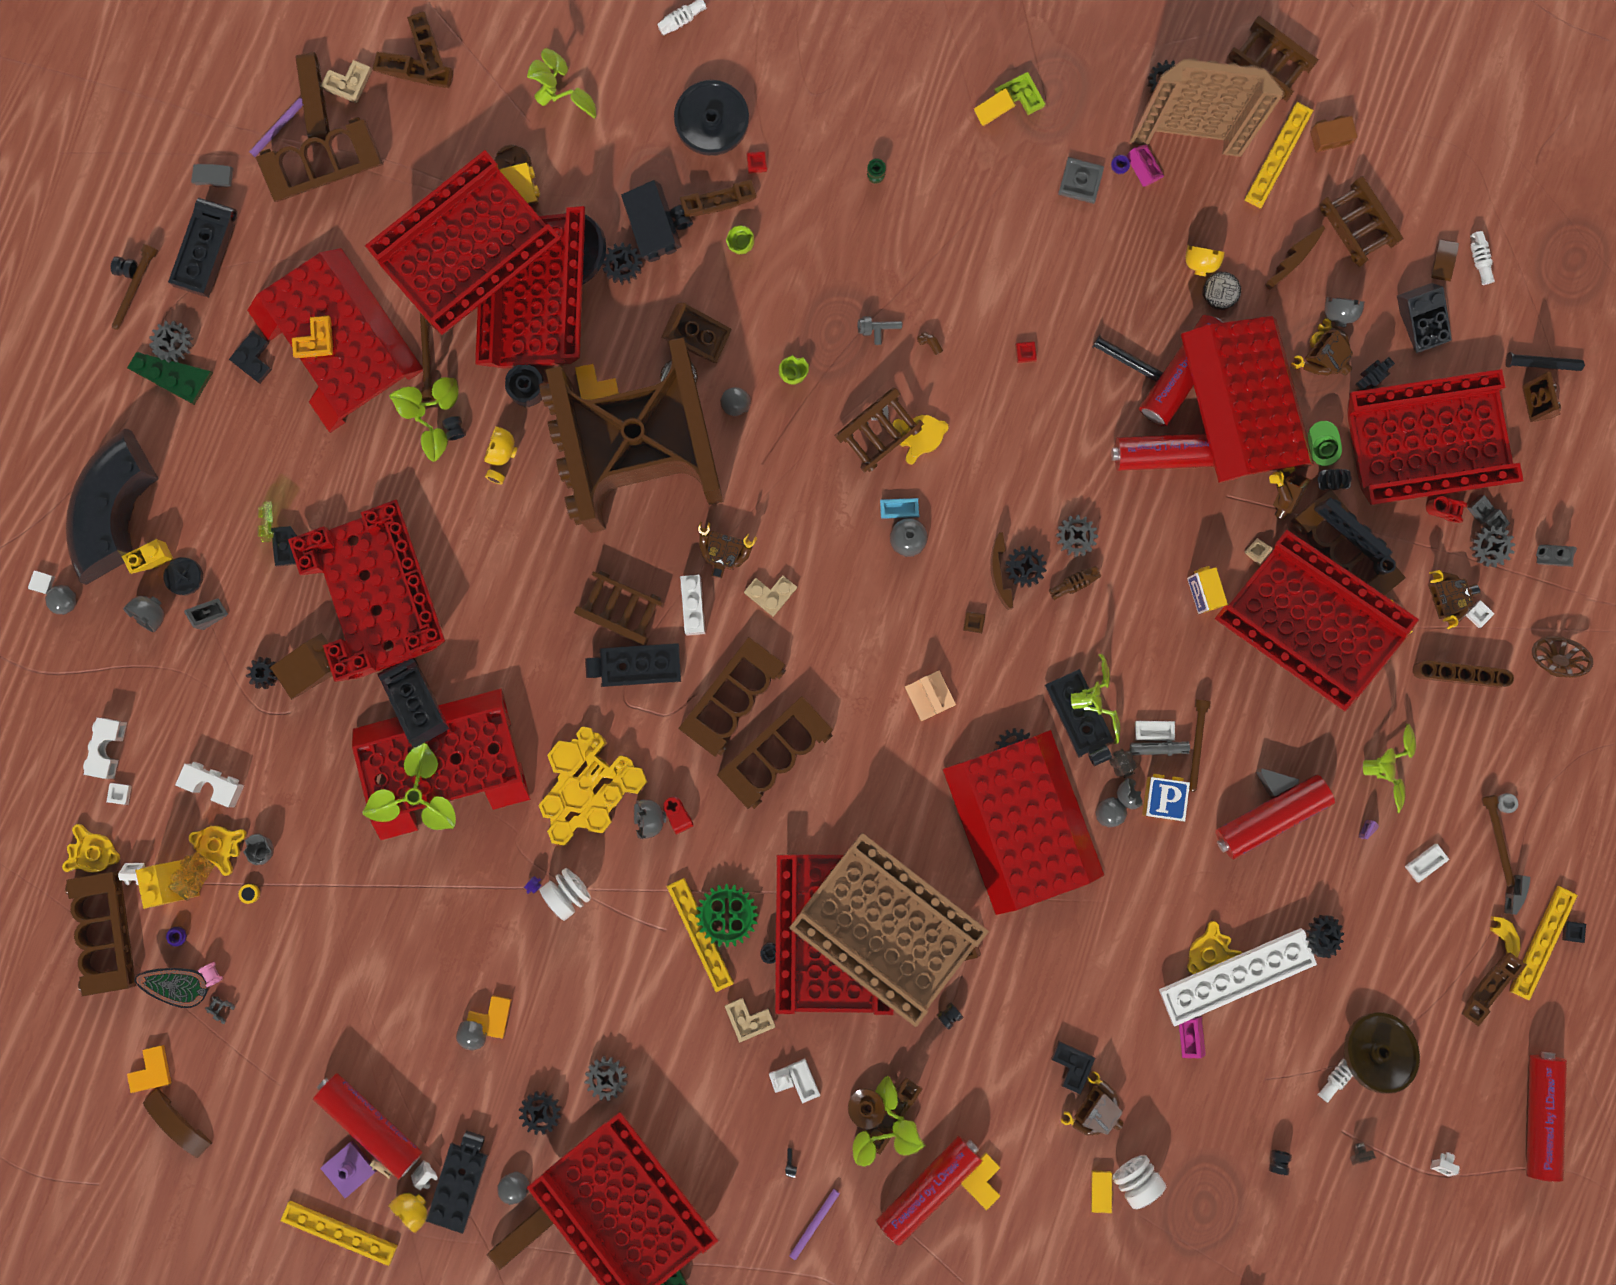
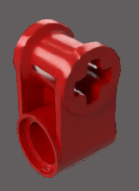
(1449, 508)
(678, 818)

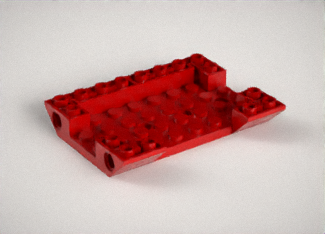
(393, 584)
(473, 727)

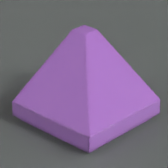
(1368, 829)

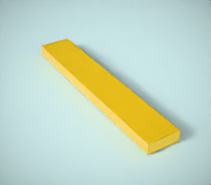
(1278, 155)
(1544, 942)
(707, 952)
(339, 1233)

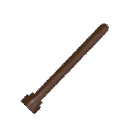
(147, 254)
(427, 389)
(1202, 707)
(1491, 803)

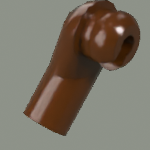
(931, 340)

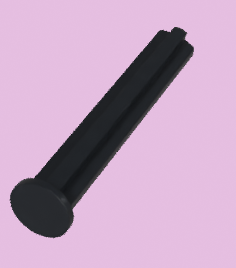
(1127, 358)
(1544, 362)

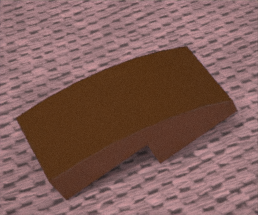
(1445, 260)

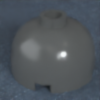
(1343, 310)
(908, 537)
(146, 612)
(649, 818)

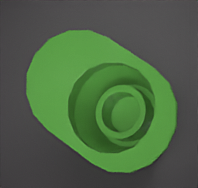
(1324, 443)

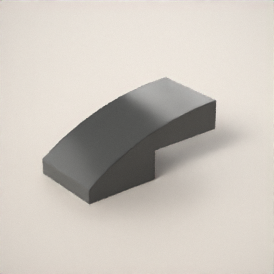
(212, 174)
(1487, 514)
(1515, 901)

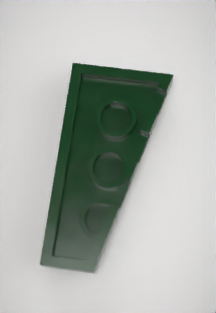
(175, 377)

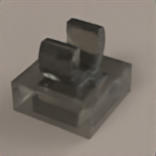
(1361, 1154)

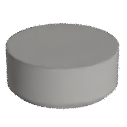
(1507, 803)

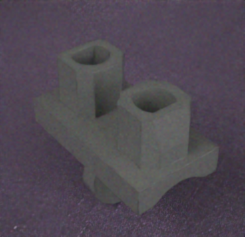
(1555, 555)

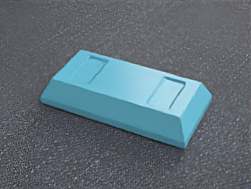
(899, 508)

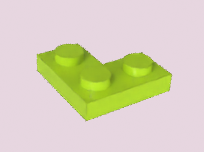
(1024, 89)

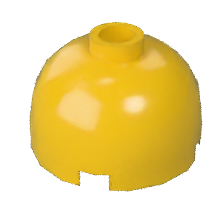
(1203, 260)
(500, 447)
(410, 1210)

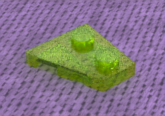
(264, 529)

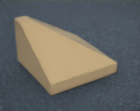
(1258, 551)

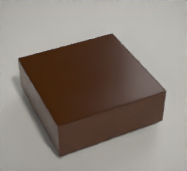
(974, 622)

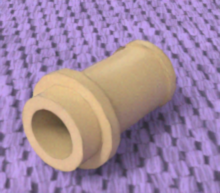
(379, 1167)

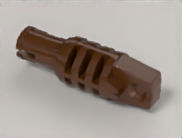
(1076, 582)

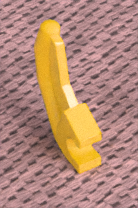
(1508, 934)

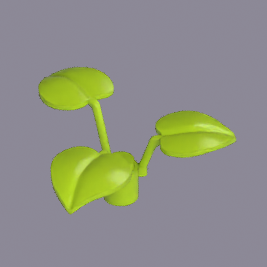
(541, 72)
(409, 405)
(1083, 699)
(1386, 765)
(436, 815)
(905, 1132)

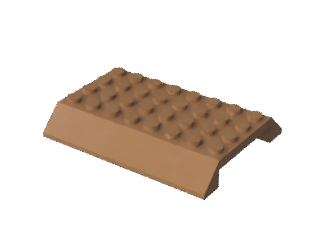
(1210, 103)
(888, 929)

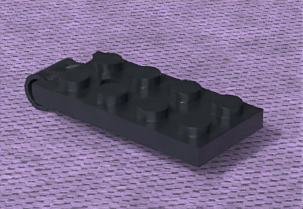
(1357, 534)
(644, 665)
(1075, 719)
(455, 1191)

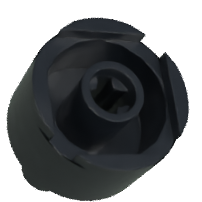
(514, 385)

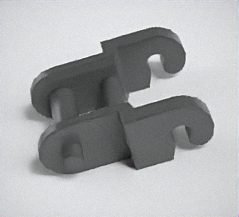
(216, 1013)

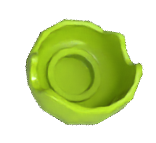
(740, 239)
(793, 370)

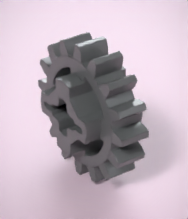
(163, 339)
(1071, 530)
(1497, 553)
(600, 1073)

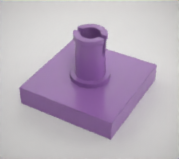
(348, 1169)

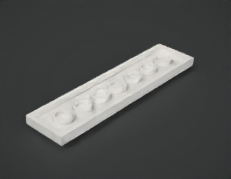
(1237, 977)

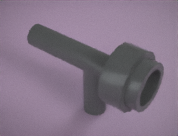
(866, 326)

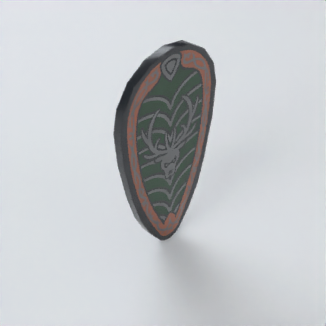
(173, 986)

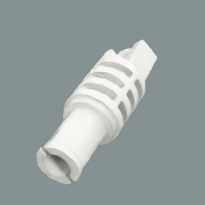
(681, 16)
(1482, 257)
(1336, 1081)

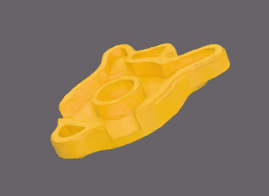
(926, 440)
(218, 845)
(91, 852)
(1210, 949)

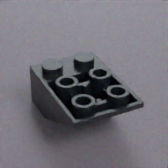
(1425, 316)

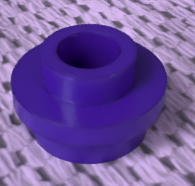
(1120, 159)
(533, 885)
(171, 936)

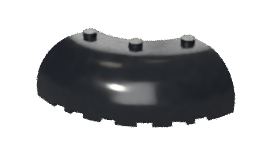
(104, 505)

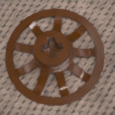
(1559, 663)

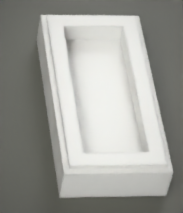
(1155, 730)
(1427, 863)
(803, 1080)

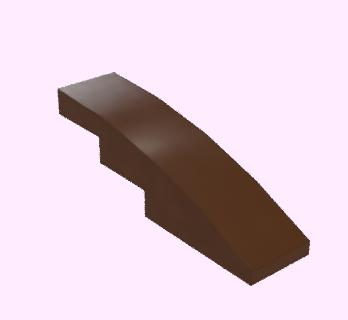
(426, 44)
(409, 69)
(1297, 255)

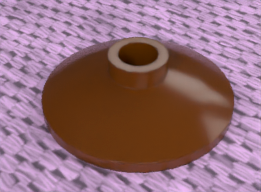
(858, 1109)

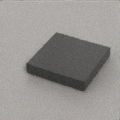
(1081, 180)

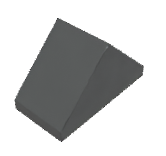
(206, 614)
(1274, 782)

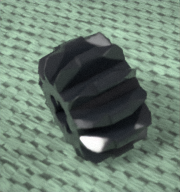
(1334, 479)
(256, 672)

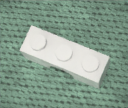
(692, 605)
(98, 762)
(225, 789)

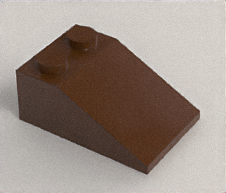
(701, 333)
(1541, 398)
(303, 667)

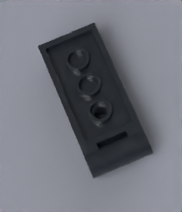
(201, 258)
(413, 702)

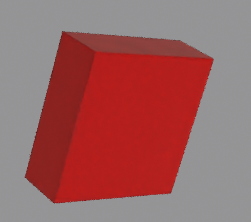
(756, 162)
(1026, 352)

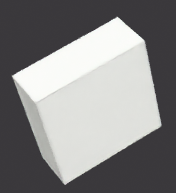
(41, 582)
(1479, 614)
(119, 793)

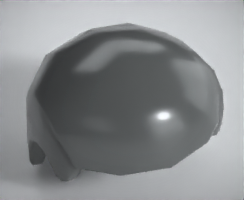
(735, 401)
(60, 599)
(1128, 795)
(1111, 812)
(258, 849)
(470, 1035)
(513, 1188)

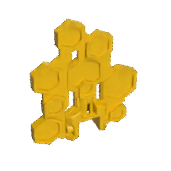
(577, 793)

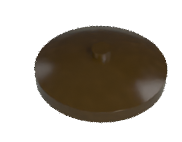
(1382, 1053)

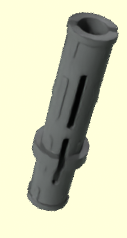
(1160, 748)

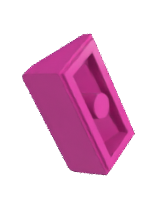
(1144, 165)
(1192, 1038)

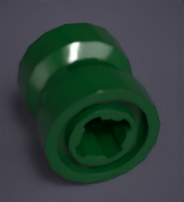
(873, 173)

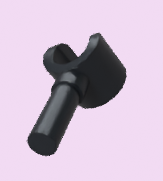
(790, 1170)

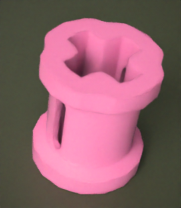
(210, 974)

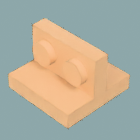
(930, 695)

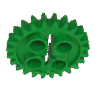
(708, 915)

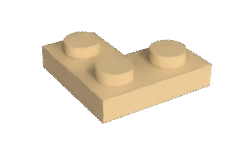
(349, 86)
(772, 599)
(746, 1025)

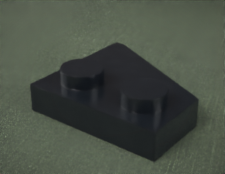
(281, 548)

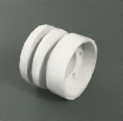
(569, 891)
(1139, 1182)

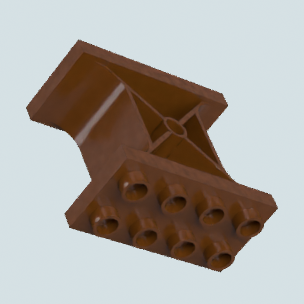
(602, 441)

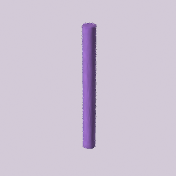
(276, 127)
(814, 1224)

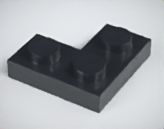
(247, 357)
(1078, 1066)

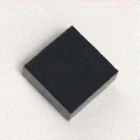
(1574, 932)

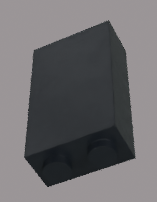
(651, 221)

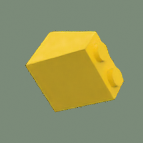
(154, 884)

